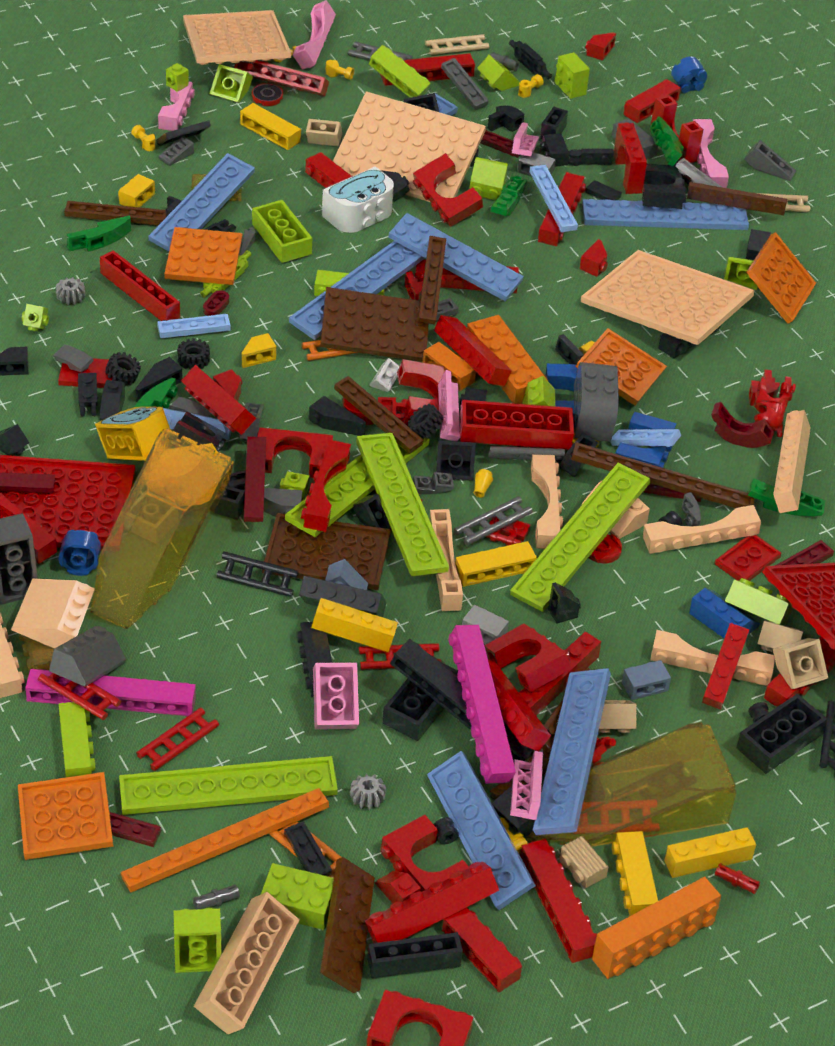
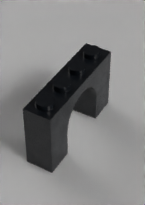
(663, 187)
(200, 431)
(314, 589)

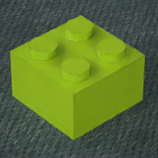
(572, 75)

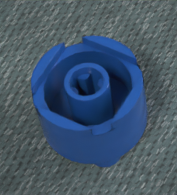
(689, 74)
(80, 552)

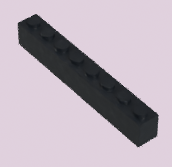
(444, 688)

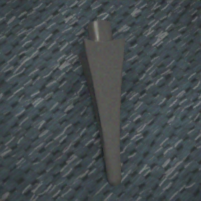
(248, 239)

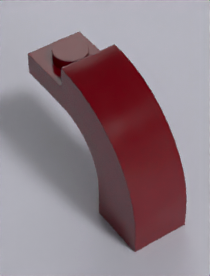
(740, 433)

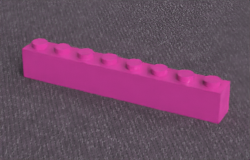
(135, 694)
(482, 704)

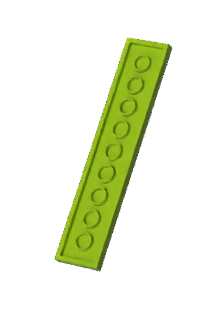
(345, 490)
(402, 504)
(580, 536)
(226, 785)

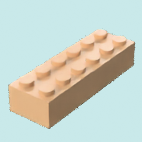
(246, 963)

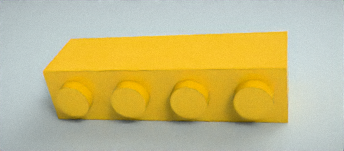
(270, 126)
(494, 563)
(354, 625)
(709, 852)
(635, 871)

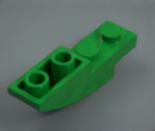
(667, 140)
(510, 196)
(101, 236)
(159, 395)
(808, 504)

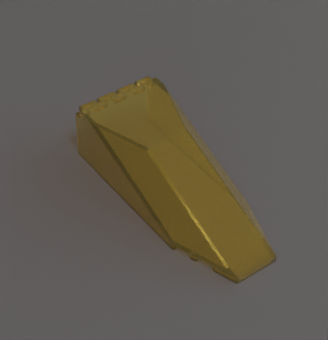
(158, 526)
(655, 789)

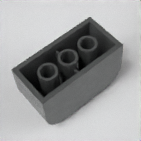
(595, 401)
(16, 558)

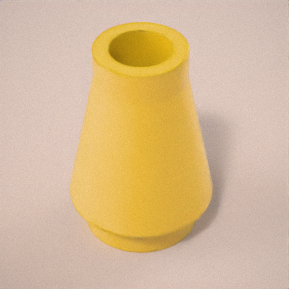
(483, 480)

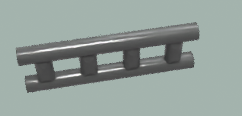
(361, 46)
(523, 453)
(489, 529)

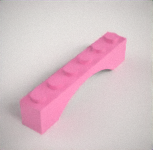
(322, 19)
(708, 164)

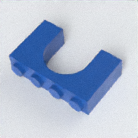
(562, 377)
(655, 456)

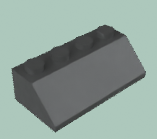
(87, 656)

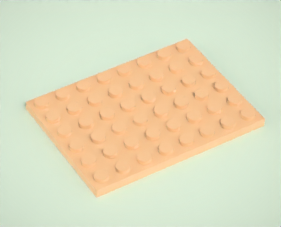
(236, 37)
(406, 138)
(667, 297)

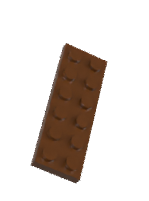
(346, 926)

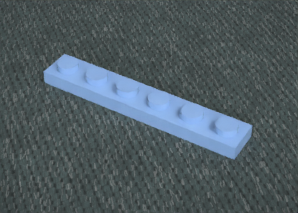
(553, 198)

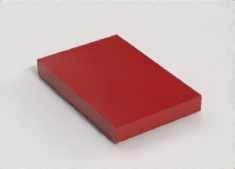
(70, 377)
(748, 558)

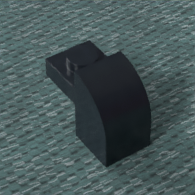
(506, 116)

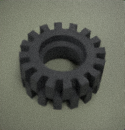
(193, 347)
(122, 360)
(425, 421)

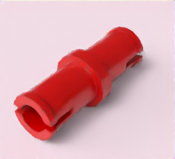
(737, 878)

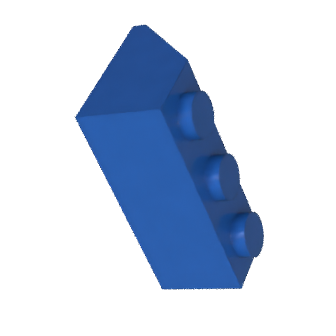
(717, 614)

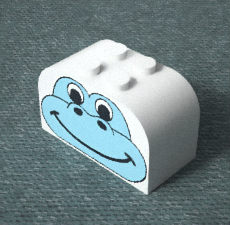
(358, 201)

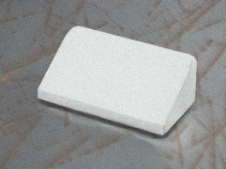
(385, 376)

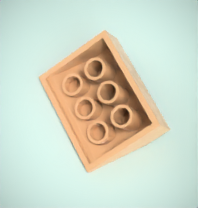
(53, 610)

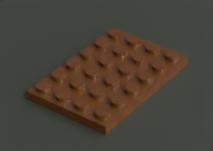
(373, 324)
(358, 544)

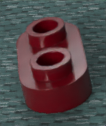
(216, 303)

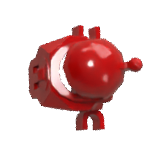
(775, 407)

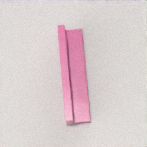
(524, 143)
(449, 408)
(531, 790)

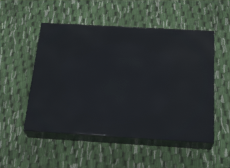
(186, 132)

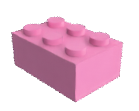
(335, 696)

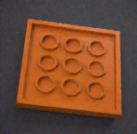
(203, 256)
(781, 277)
(635, 367)
(64, 815)

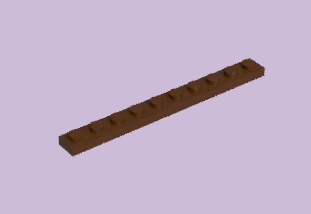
(663, 477)

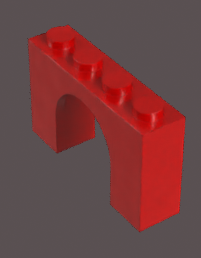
(690, 132)
(630, 152)
(450, 209)
(421, 376)
(281, 440)
(525, 641)
(406, 842)
(398, 1010)

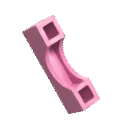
(172, 116)

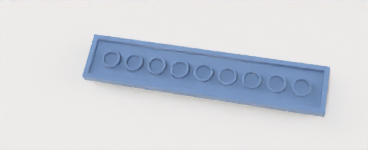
(690, 216)
(368, 278)
(572, 752)

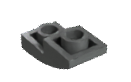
(73, 357)
(186, 405)
(432, 485)
(691, 509)

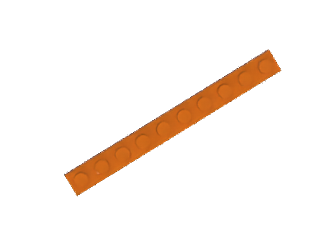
(224, 840)

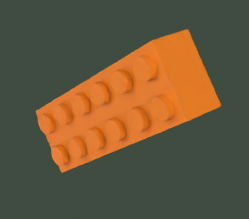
(506, 347)
(656, 928)

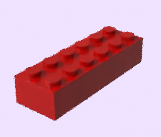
(516, 424)

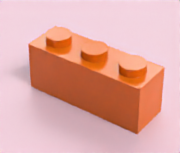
(460, 370)

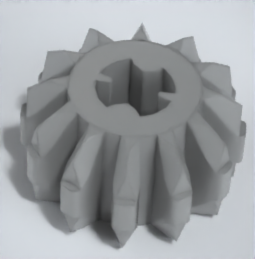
(70, 291)
(368, 791)

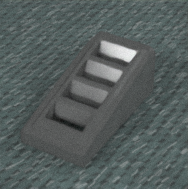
(182, 147)

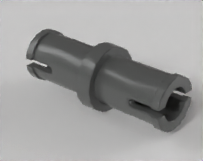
(506, 61)
(216, 897)

